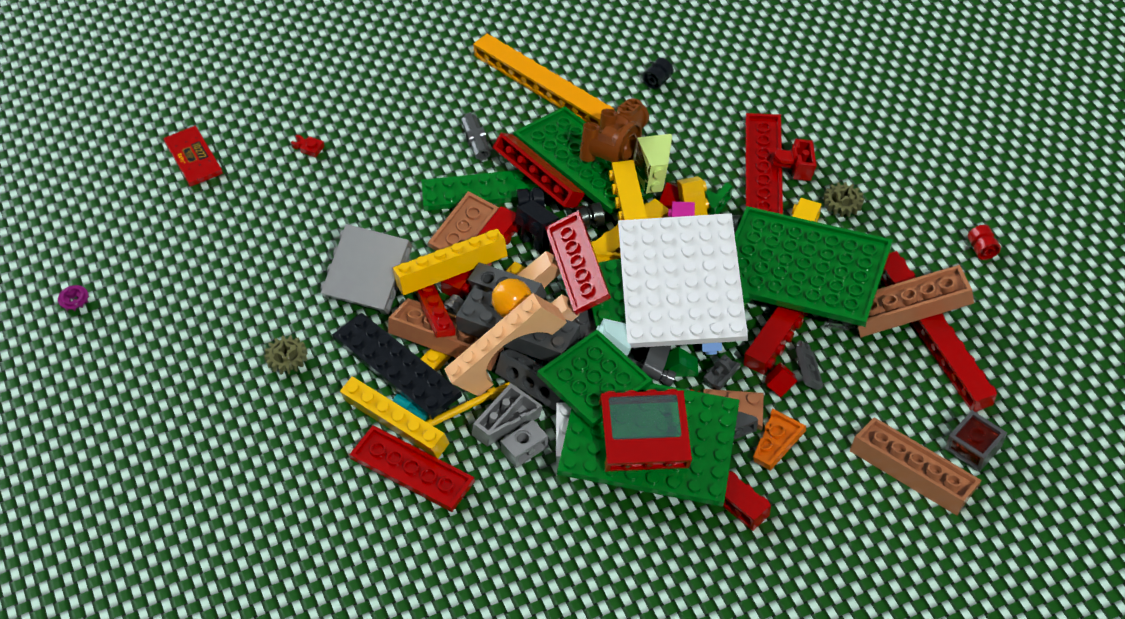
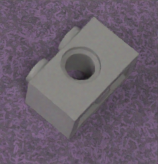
(519, 452)

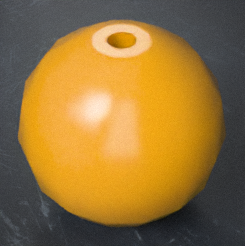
(509, 295)

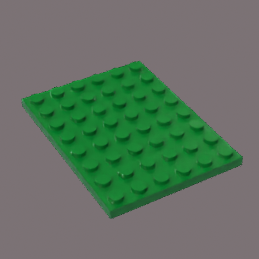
(810, 265)
(711, 438)

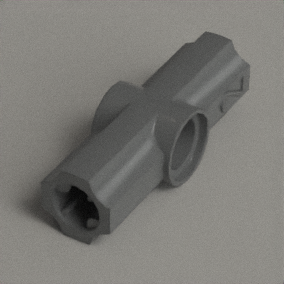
(476, 136)

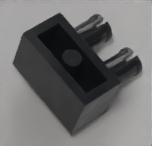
(533, 220)

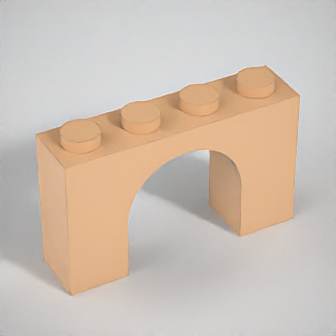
(545, 270)

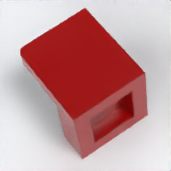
(780, 379)

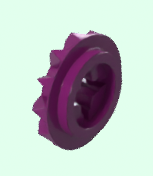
(70, 293)

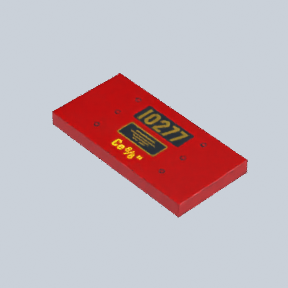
(192, 156)

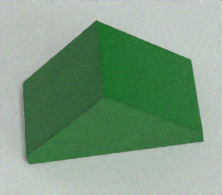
(682, 363)

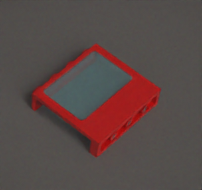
(645, 430)

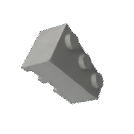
(505, 415)

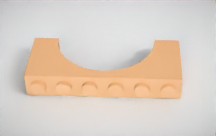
(530, 316)

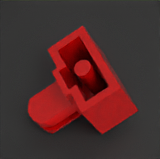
(799, 159)

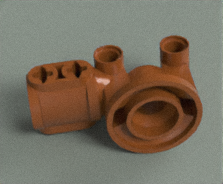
(617, 133)

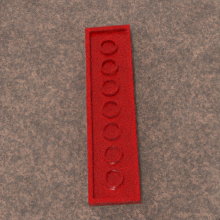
(762, 176)

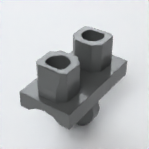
(721, 372)

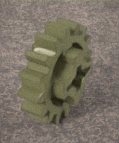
(843, 199)
(293, 350)

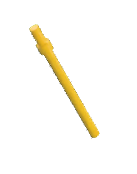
(491, 393)

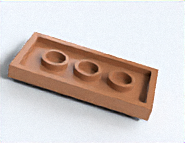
(463, 222)

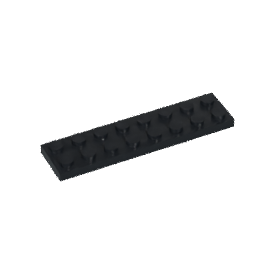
(397, 366)

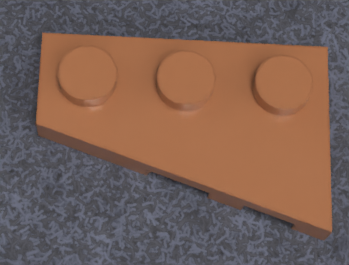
(749, 403)

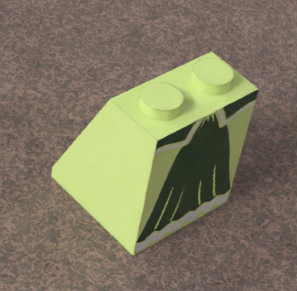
(652, 161)

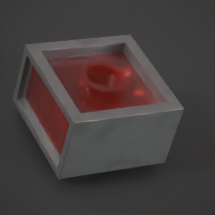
(975, 440)

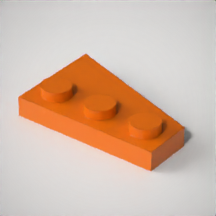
(779, 436)

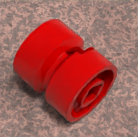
(984, 242)

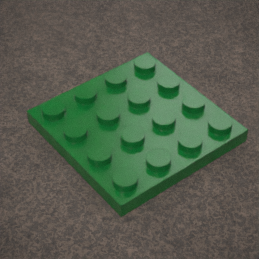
(589, 370)

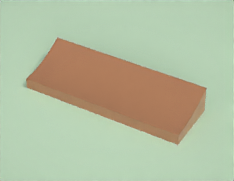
(918, 299)
(412, 324)
(915, 465)

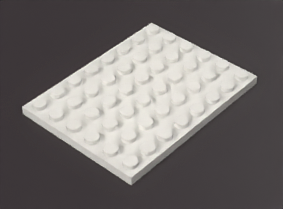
(681, 281)

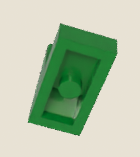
(719, 199)

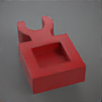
(309, 146)

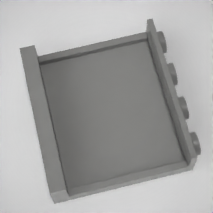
(364, 268)

